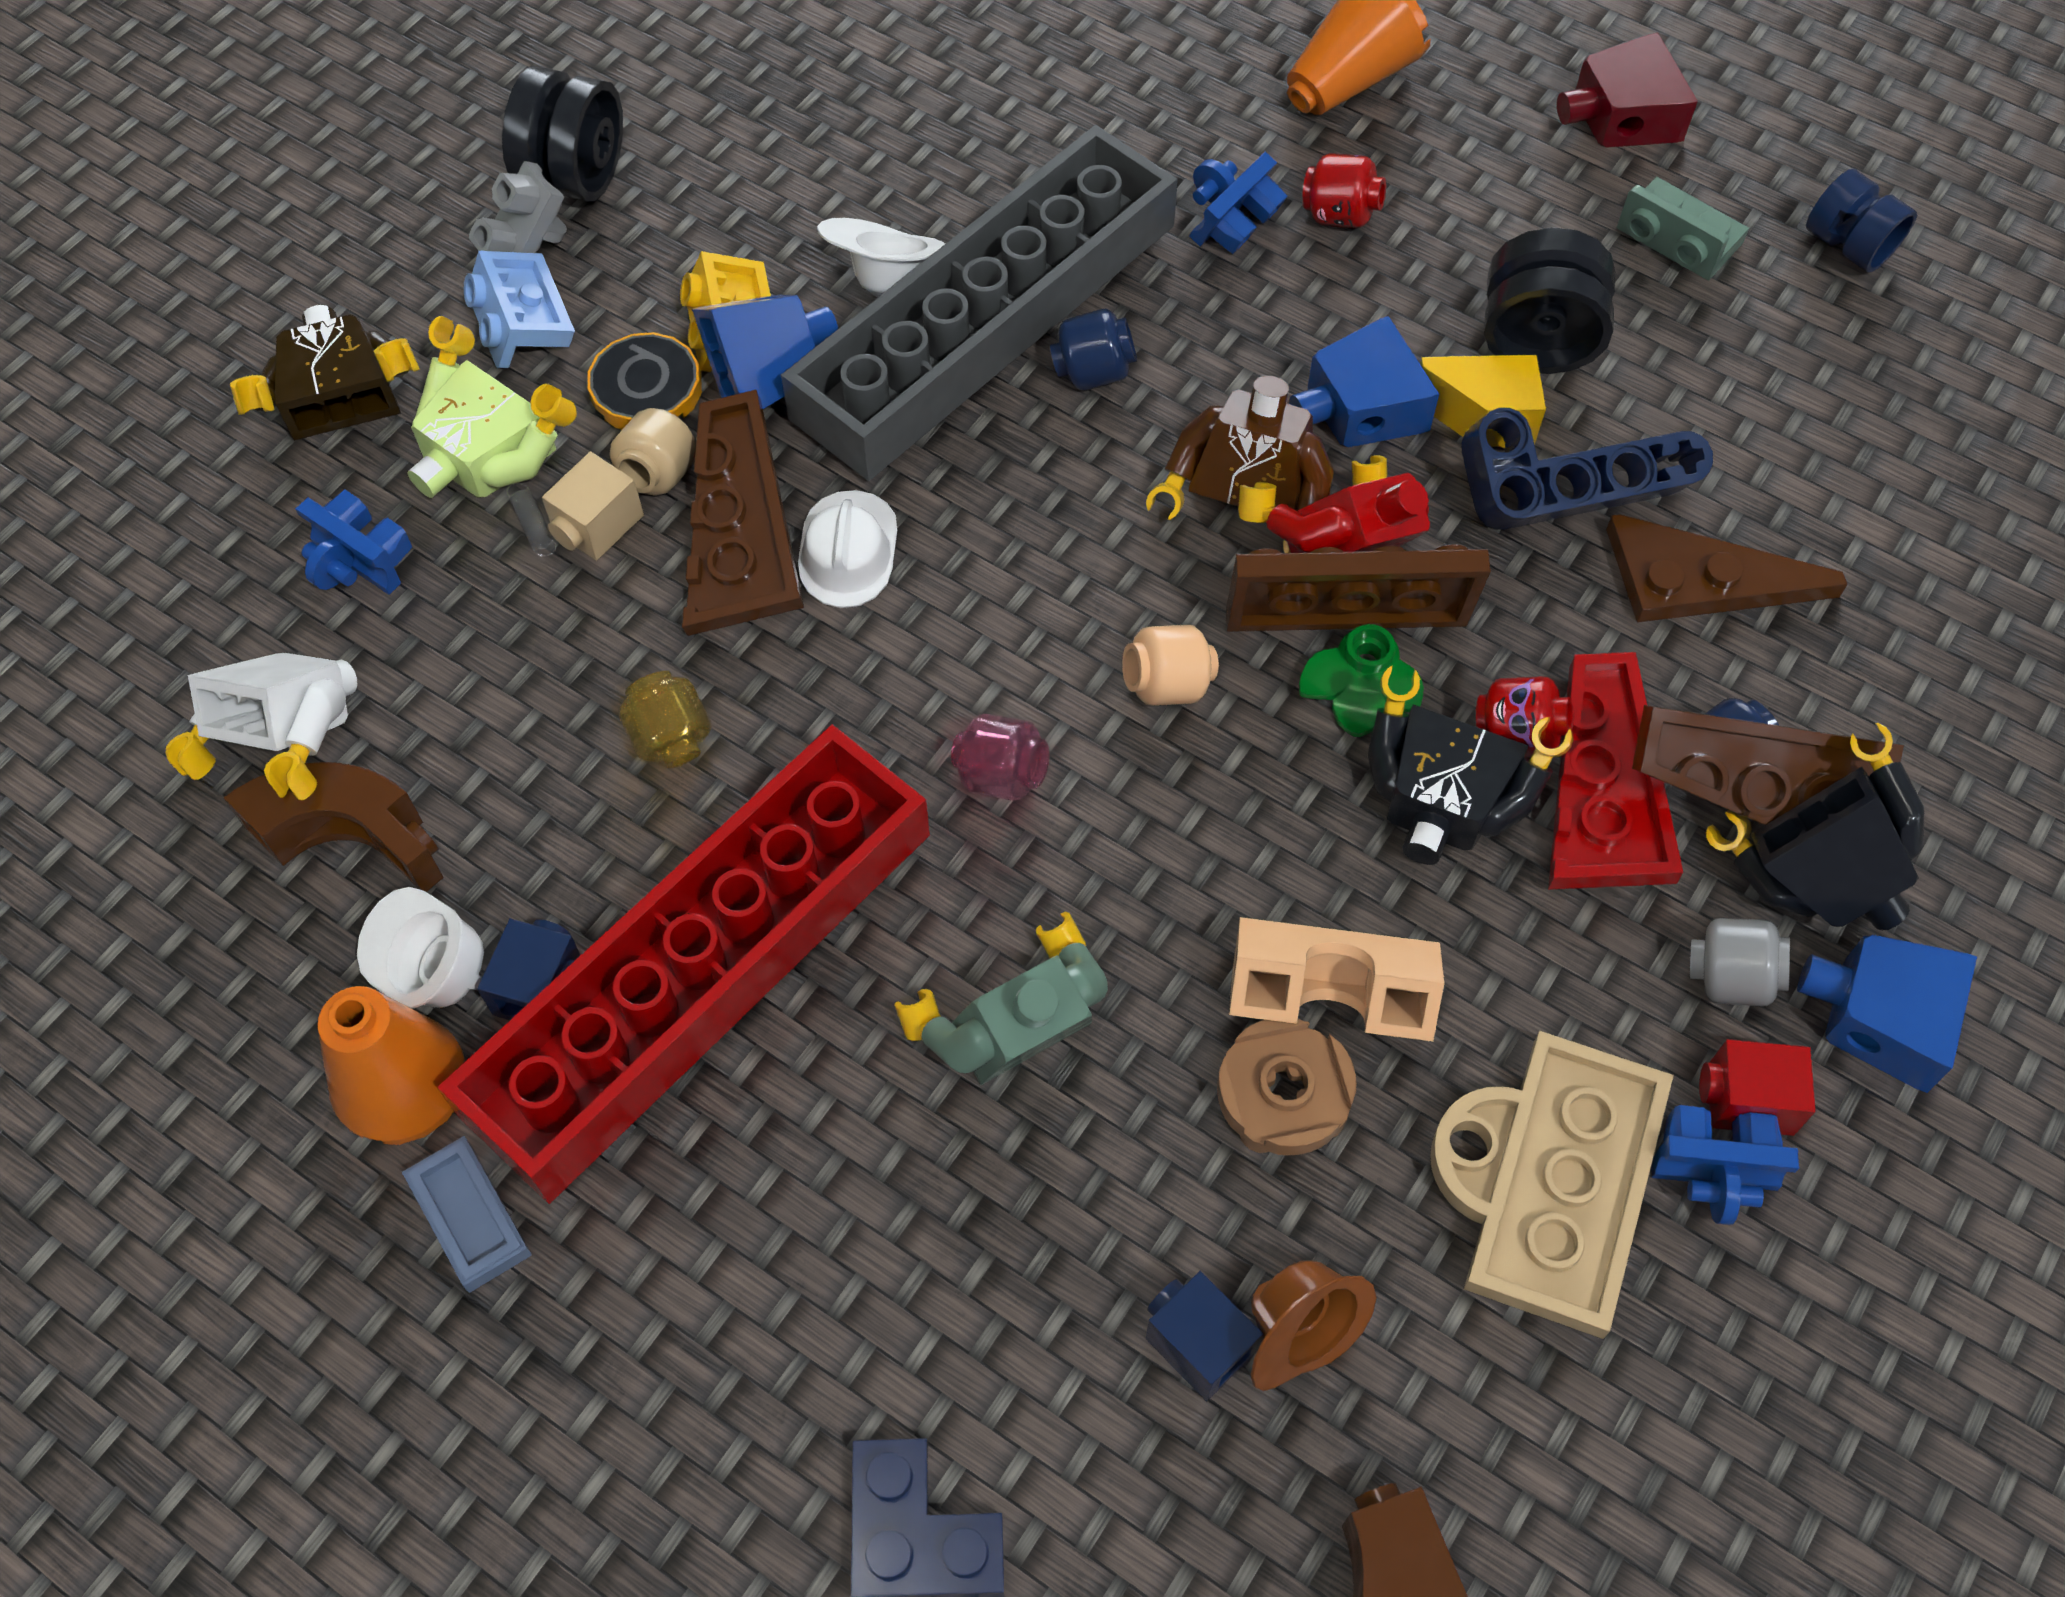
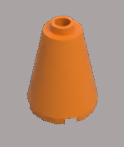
(1355, 50)
(385, 1065)

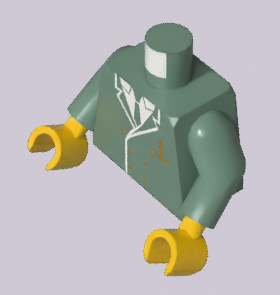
(1018, 1015)

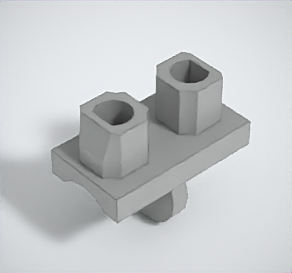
(525, 214)

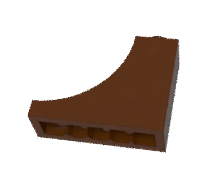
(1398, 1547)

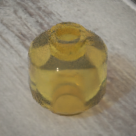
(664, 719)

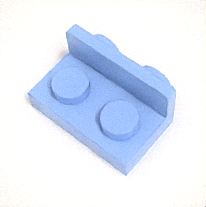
(516, 304)

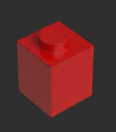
(1759, 1080)

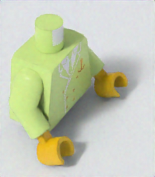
(478, 427)

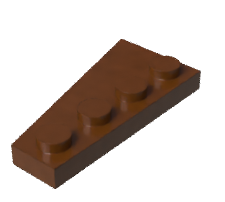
(740, 534)
(1745, 763)

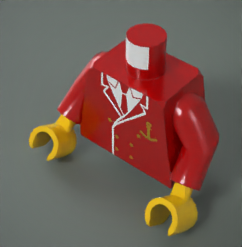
(1355, 519)

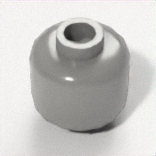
(1741, 961)

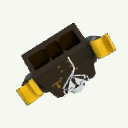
(327, 375)

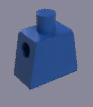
(760, 340)
(1369, 387)
(1895, 1005)

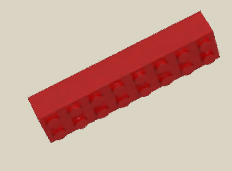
(687, 962)

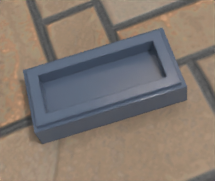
(466, 1214)

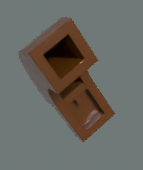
(345, 806)

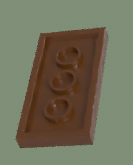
(1355, 588)

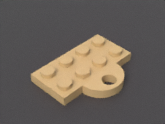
(1556, 1179)

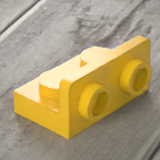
(718, 281)

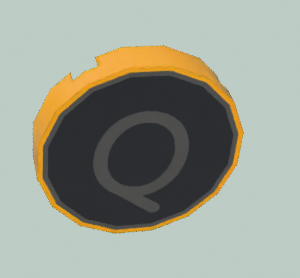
(644, 374)

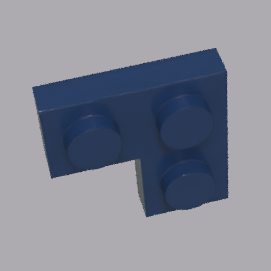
(903, 1548)

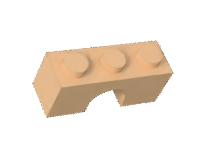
(1383, 977)

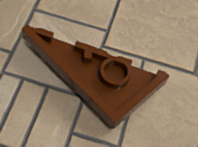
(1691, 574)

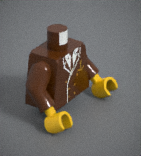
(1248, 443)

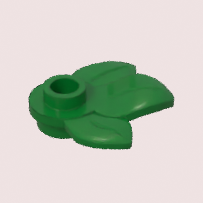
(1355, 682)

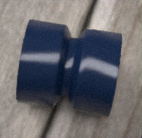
(1861, 220)

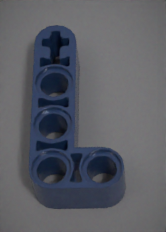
(1586, 470)

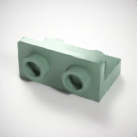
(1681, 227)

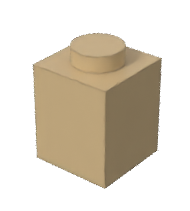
(592, 506)

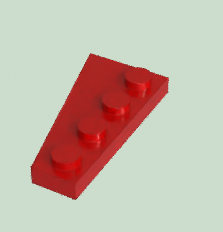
(1609, 818)

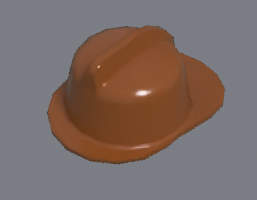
(1307, 1320)

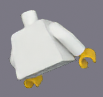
(268, 706)

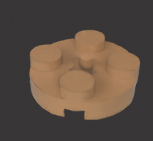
(1268, 1120)

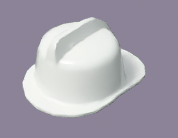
(877, 251)
(847, 548)
(419, 950)

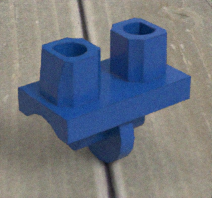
(1222, 217)
(343, 552)
(1724, 1171)

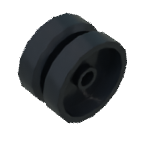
(566, 129)
(1551, 299)

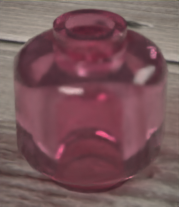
(1000, 757)

